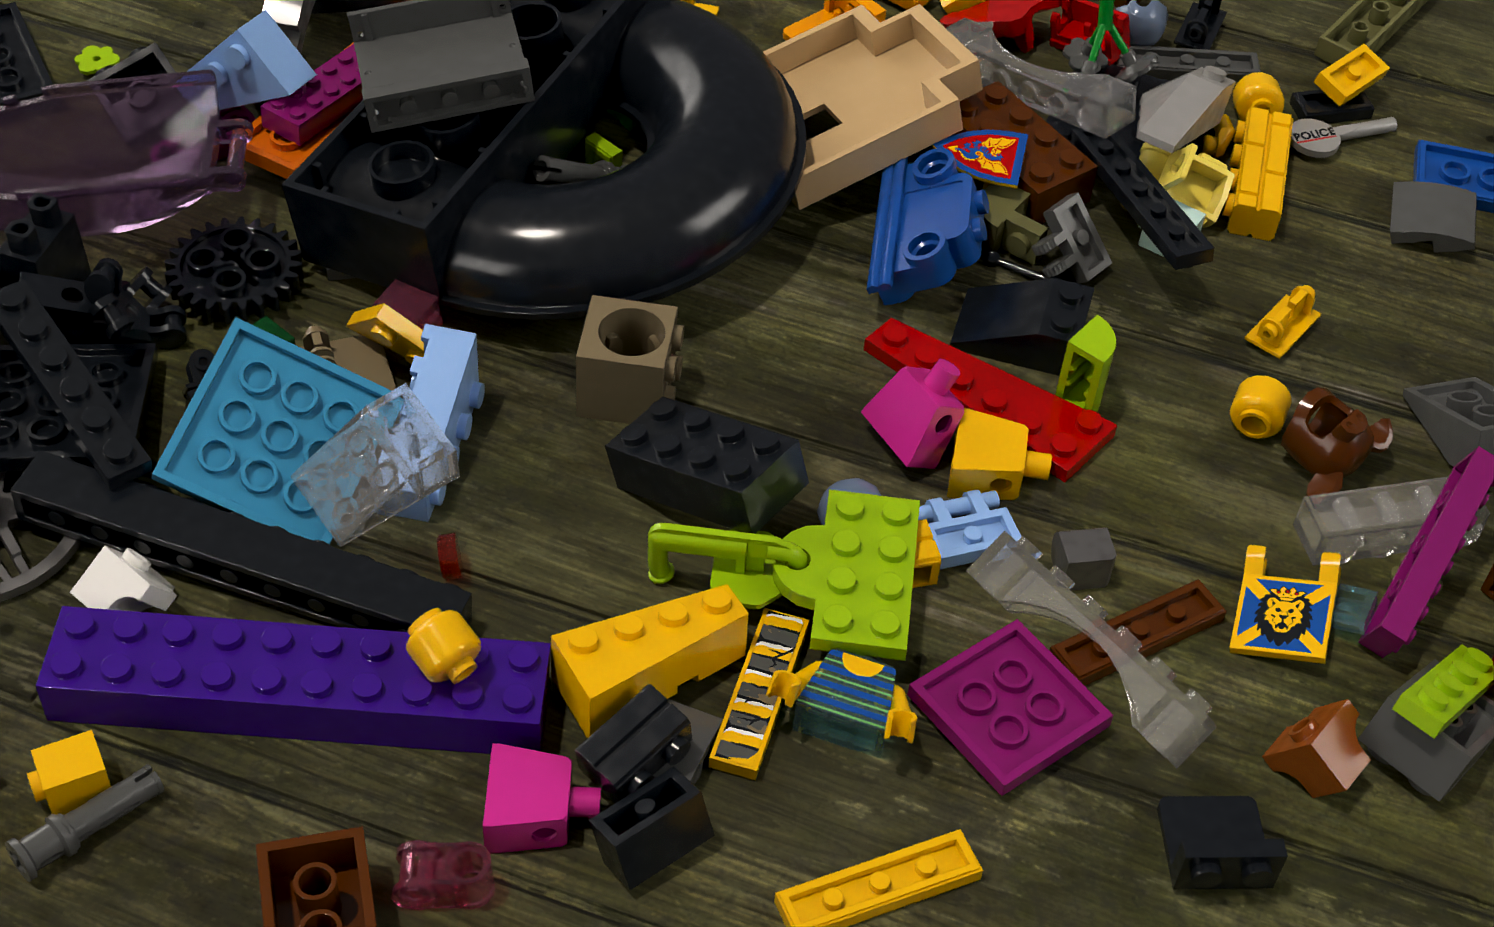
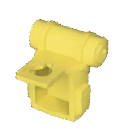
(1190, 178)

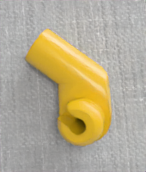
(1218, 144)

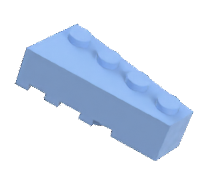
(449, 391)

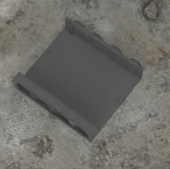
(438, 60)

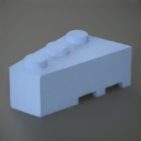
(256, 64)

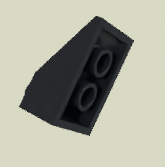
(1023, 322)

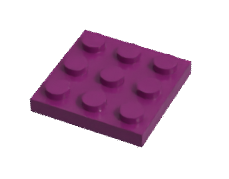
(1009, 706)

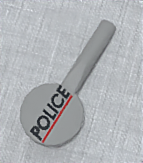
(1322, 140)

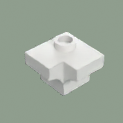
(123, 583)

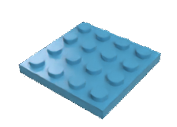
(256, 423)

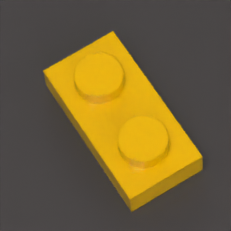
(1351, 74)

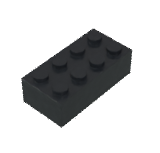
(708, 465)

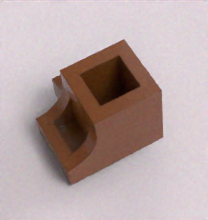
(1321, 750)

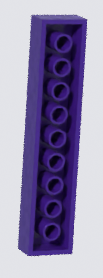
(287, 682)

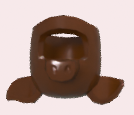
(1334, 440)

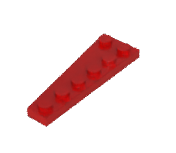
(1053, 423)

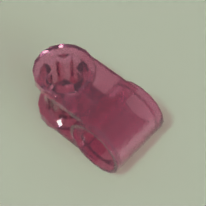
(440, 874)

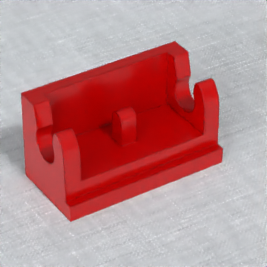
(1080, 21)

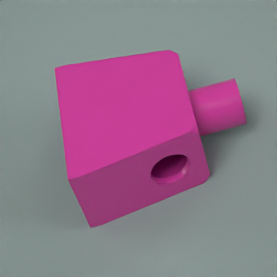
(917, 413)
(532, 800)

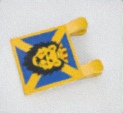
(1285, 614)

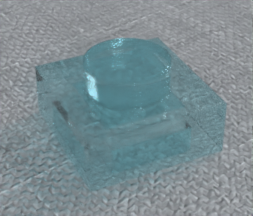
(1354, 608)

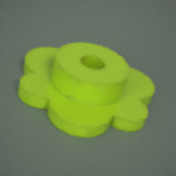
(95, 58)

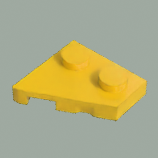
(389, 329)

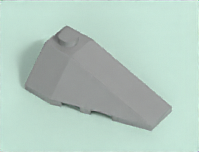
(1183, 108)

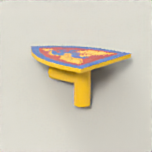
(988, 155)

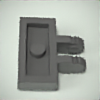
(1076, 238)

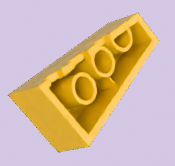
(659, 645)

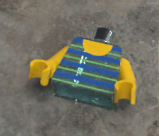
(847, 701)

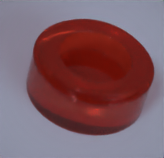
(449, 556)

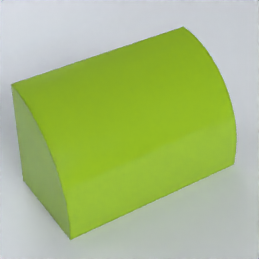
(1087, 364)

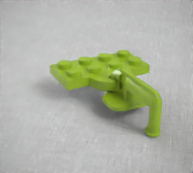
(847, 571)

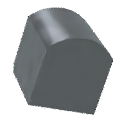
(1084, 556)

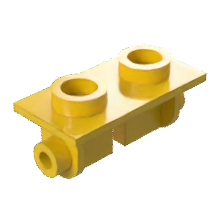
(1285, 322)

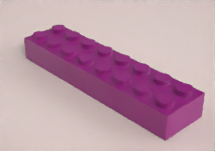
(318, 102)
(1430, 554)

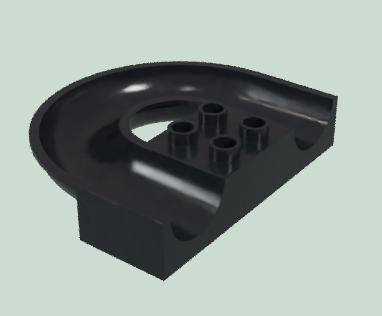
(468, 221)

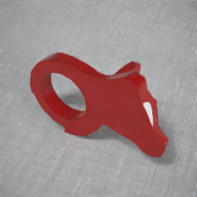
(1006, 18)

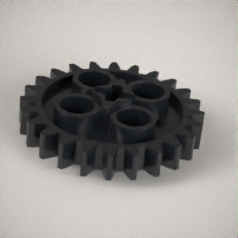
(234, 270)

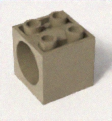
(626, 358)

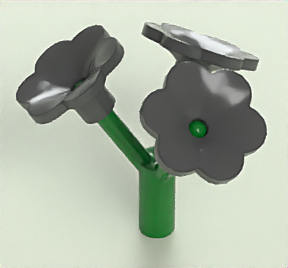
(1087, 54)

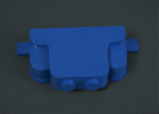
(924, 226)

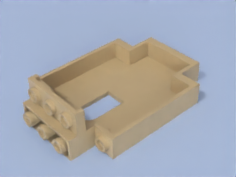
(886, 86)

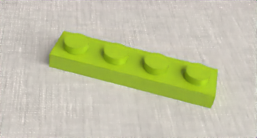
(1447, 690)

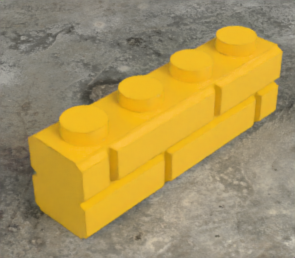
(1259, 173)

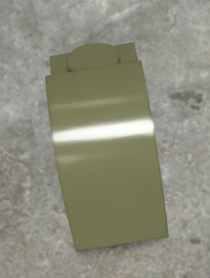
(1008, 224)

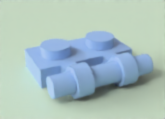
(968, 536)

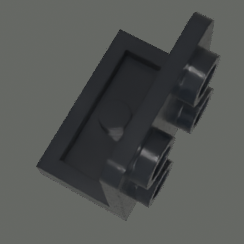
(1218, 843)

